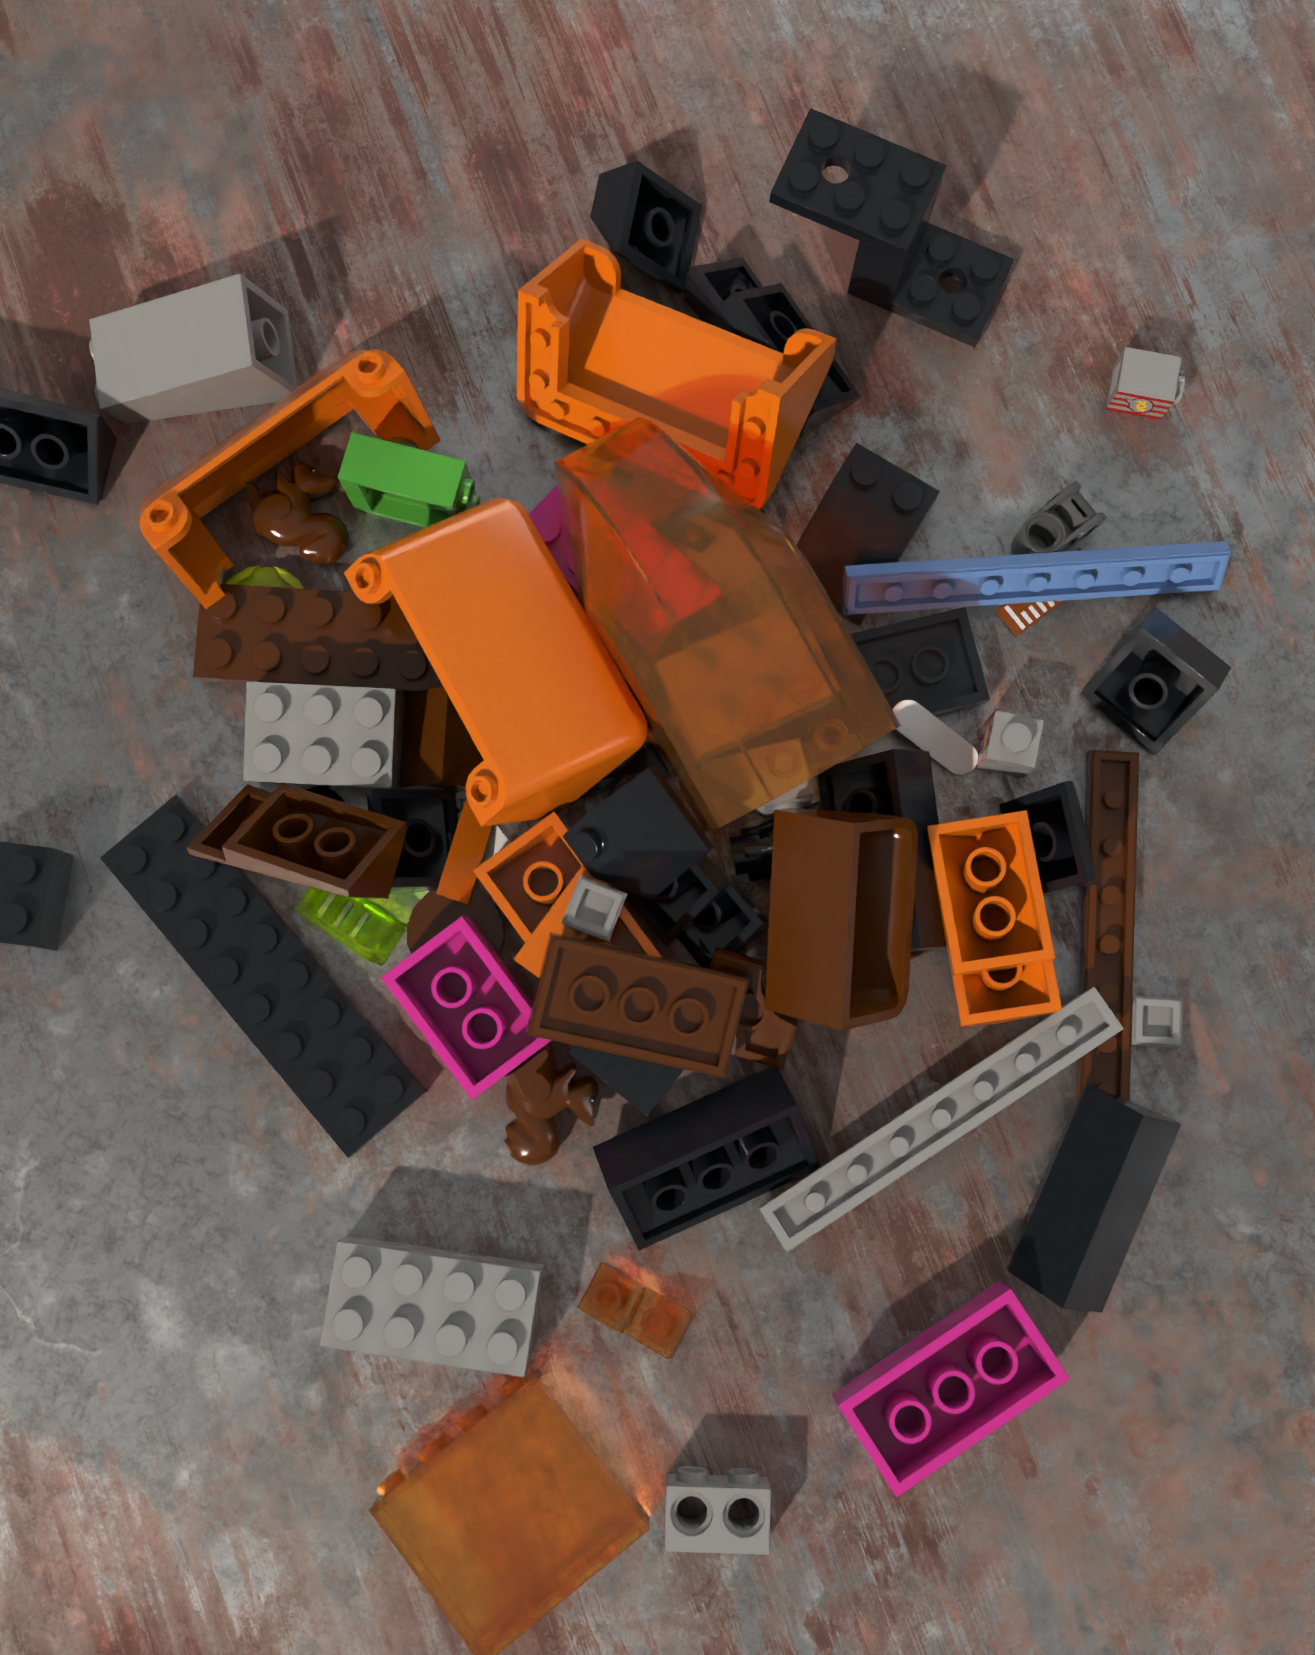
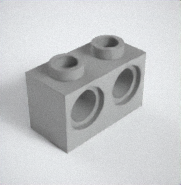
(716, 1528)

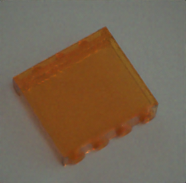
(507, 1515)

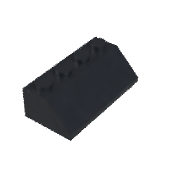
(901, 786)
(706, 1157)

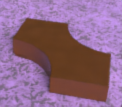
(761, 1033)

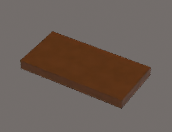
(637, 1005)

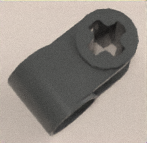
(1060, 522)

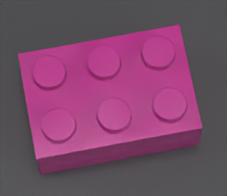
(466, 1005)

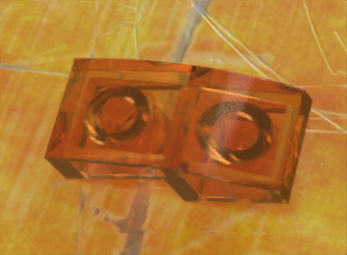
(636, 1310)

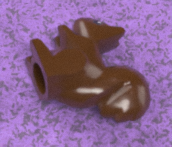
(288, 518)
(535, 1096)

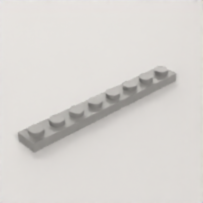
(940, 1118)

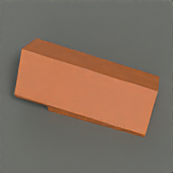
(994, 919)

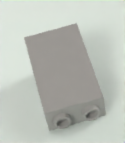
(193, 353)

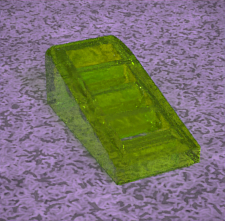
(377, 934)

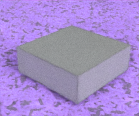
(594, 908)
(1156, 1021)

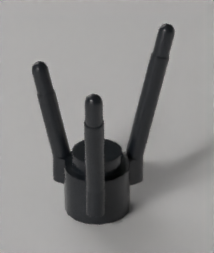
(754, 852)

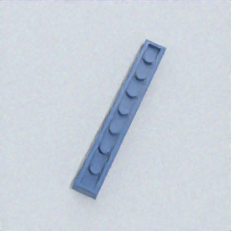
(1033, 577)

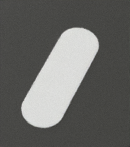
(935, 737)

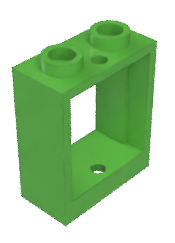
(405, 481)

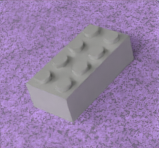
(432, 1305)

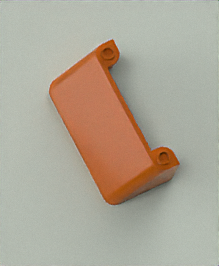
(608, 356)
(358, 380)
(510, 657)

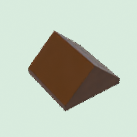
(435, 744)

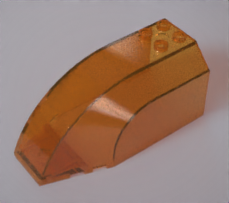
(713, 625)

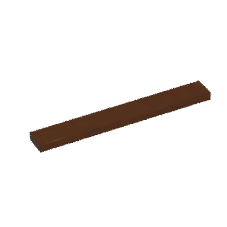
(1110, 911)

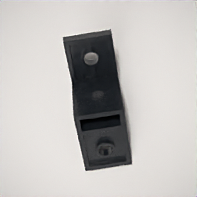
(889, 211)

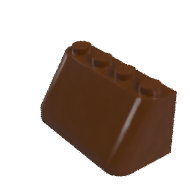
(840, 916)

